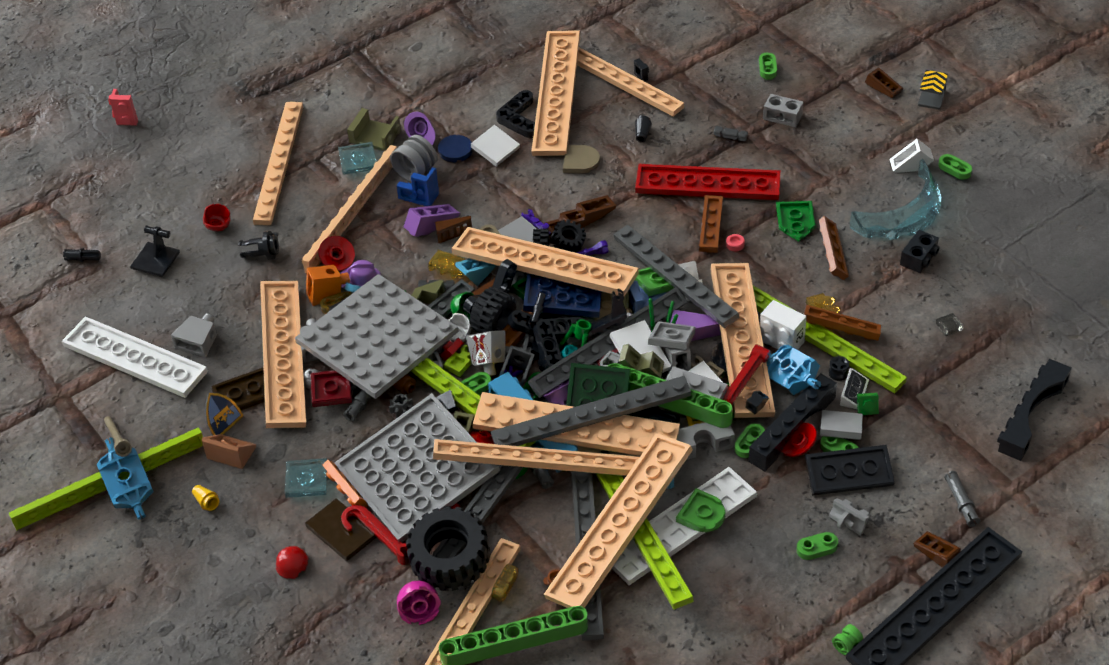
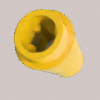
(206, 498)

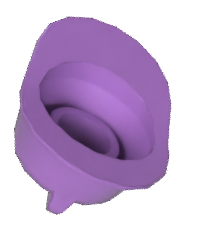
(418, 124)
(360, 272)
(558, 395)

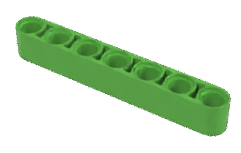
(697, 406)
(503, 634)

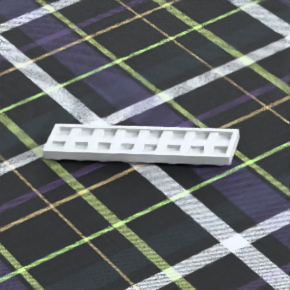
(674, 536)

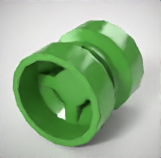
(847, 639)

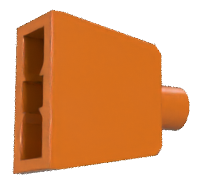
(324, 282)

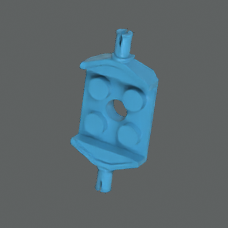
(798, 374)
(128, 492)

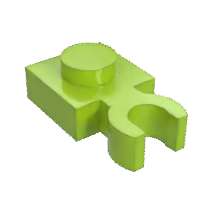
(458, 362)

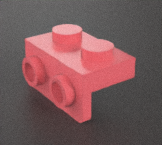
(122, 109)

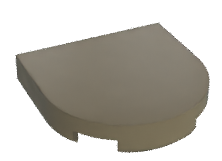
(580, 159)

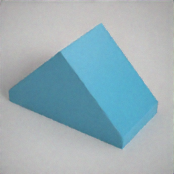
(475, 270)

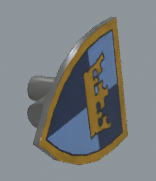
(221, 413)

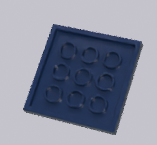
(561, 297)

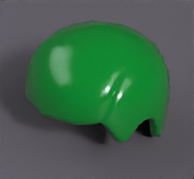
(458, 302)

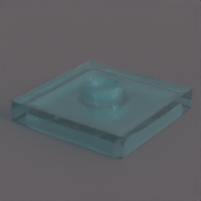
(357, 158)
(305, 478)

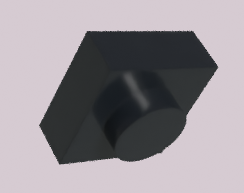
(641, 69)

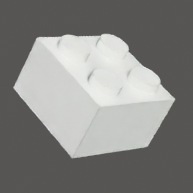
(782, 326)

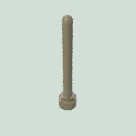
(122, 446)

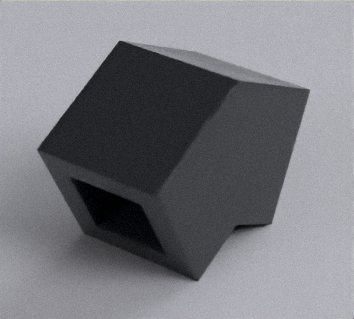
(756, 402)

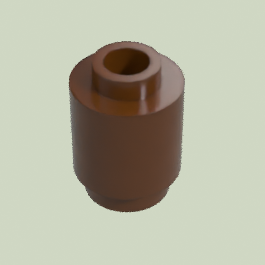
(406, 384)

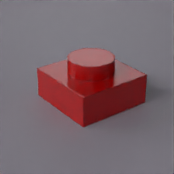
(450, 348)

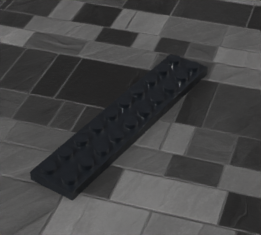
(937, 602)

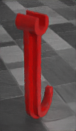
(758, 355)
(377, 529)

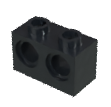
(919, 251)

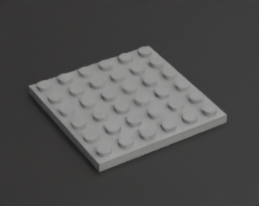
(376, 335)
(398, 470)

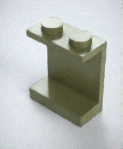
(366, 130)

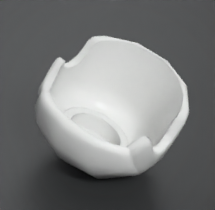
(463, 325)

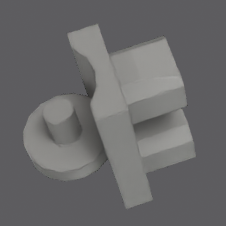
(848, 516)

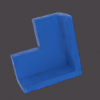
(421, 190)

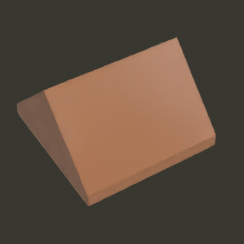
(228, 450)

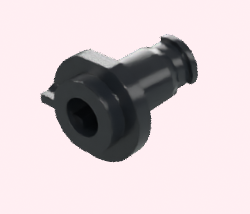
(267, 245)

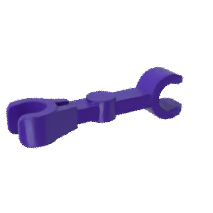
(535, 221)
(599, 248)

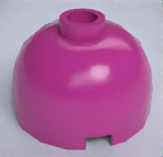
(418, 602)

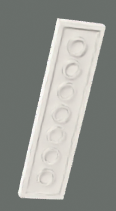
(135, 356)

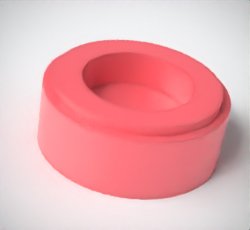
(735, 242)

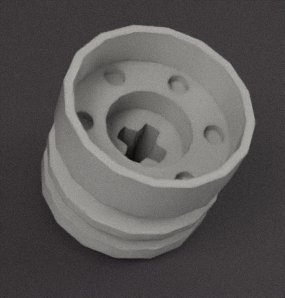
(413, 156)

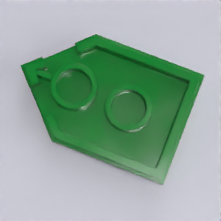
(796, 218)

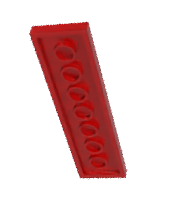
(708, 181)

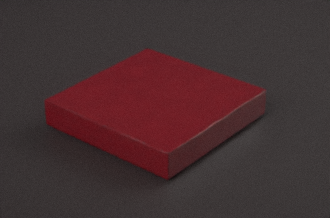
(330, 389)

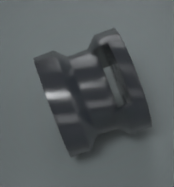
(838, 368)

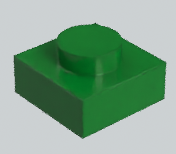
(868, 403)

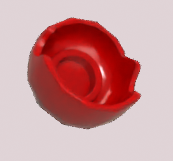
(216, 217)
(291, 562)

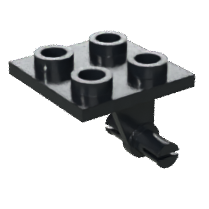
(155, 256)

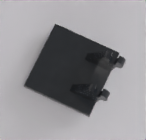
(616, 318)

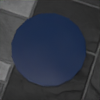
(455, 148)

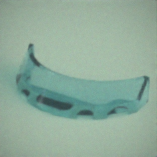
(906, 219)

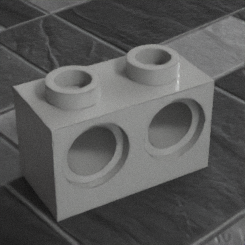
(783, 110)

